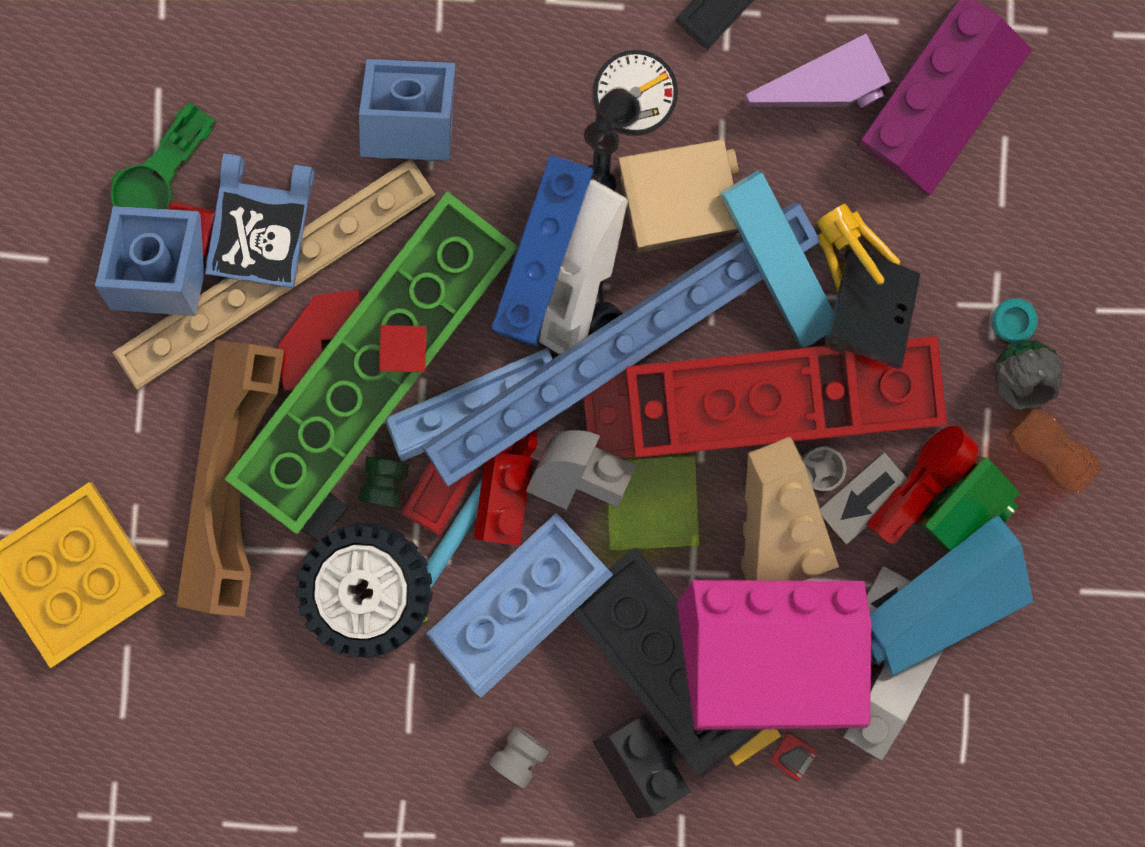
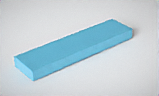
(779, 258)

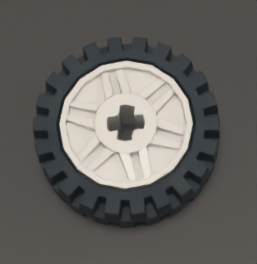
(335, 607)

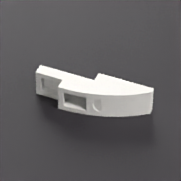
(585, 265)

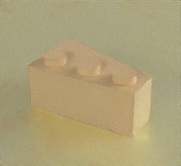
(784, 521)

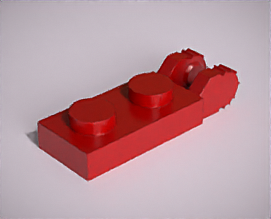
(504, 493)

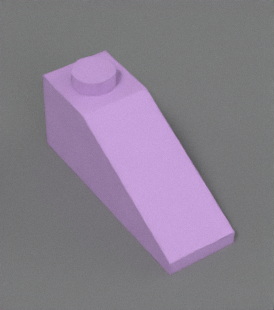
(832, 80)

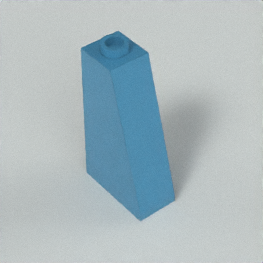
(952, 598)

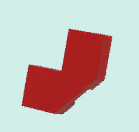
(317, 322)

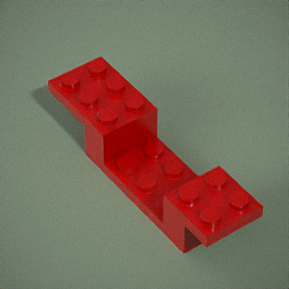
(764, 399)

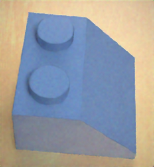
(407, 110)
(152, 261)

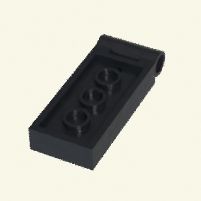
(640, 634)

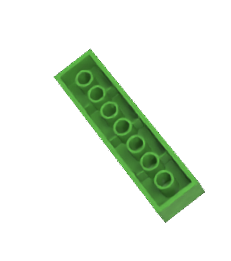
(344, 392)

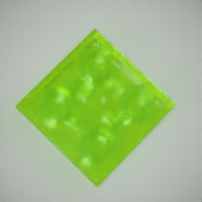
(657, 506)

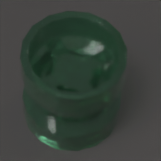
(384, 482)

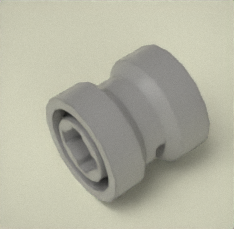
(829, 469)
(518, 756)

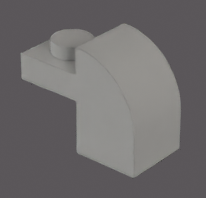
(575, 463)

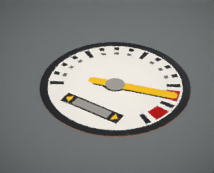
(647, 79)

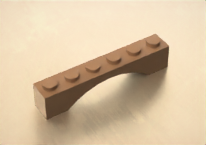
(214, 560)

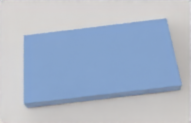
(518, 605)

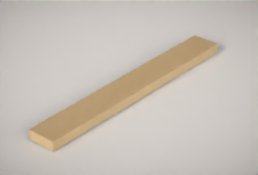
(238, 300)

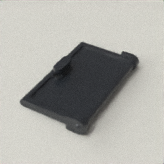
(868, 313)

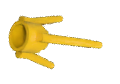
(843, 229)

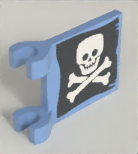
(258, 227)

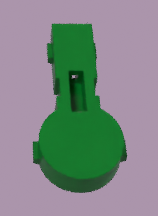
(138, 184)

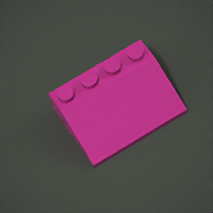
(777, 654)

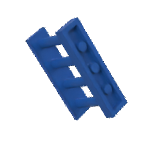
(542, 250)

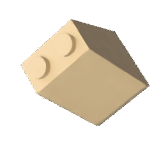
(677, 194)

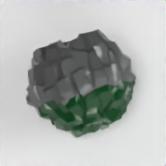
(1028, 374)

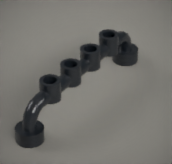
(620, 110)

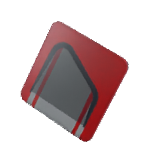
(793, 756)

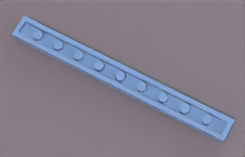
(602, 355)

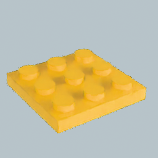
(73, 575)

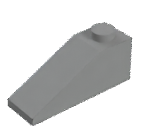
(890, 705)

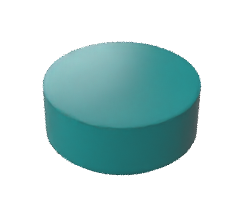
(1014, 320)

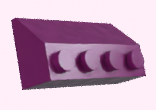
(945, 95)

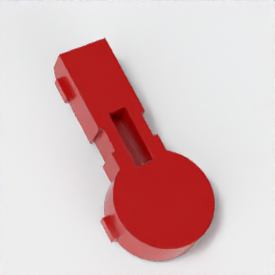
(940, 464)

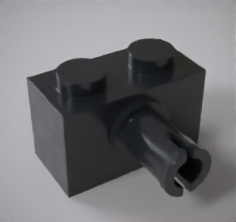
(642, 766)

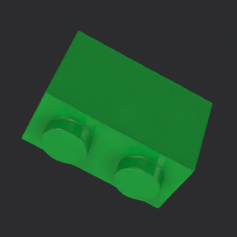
(969, 505)

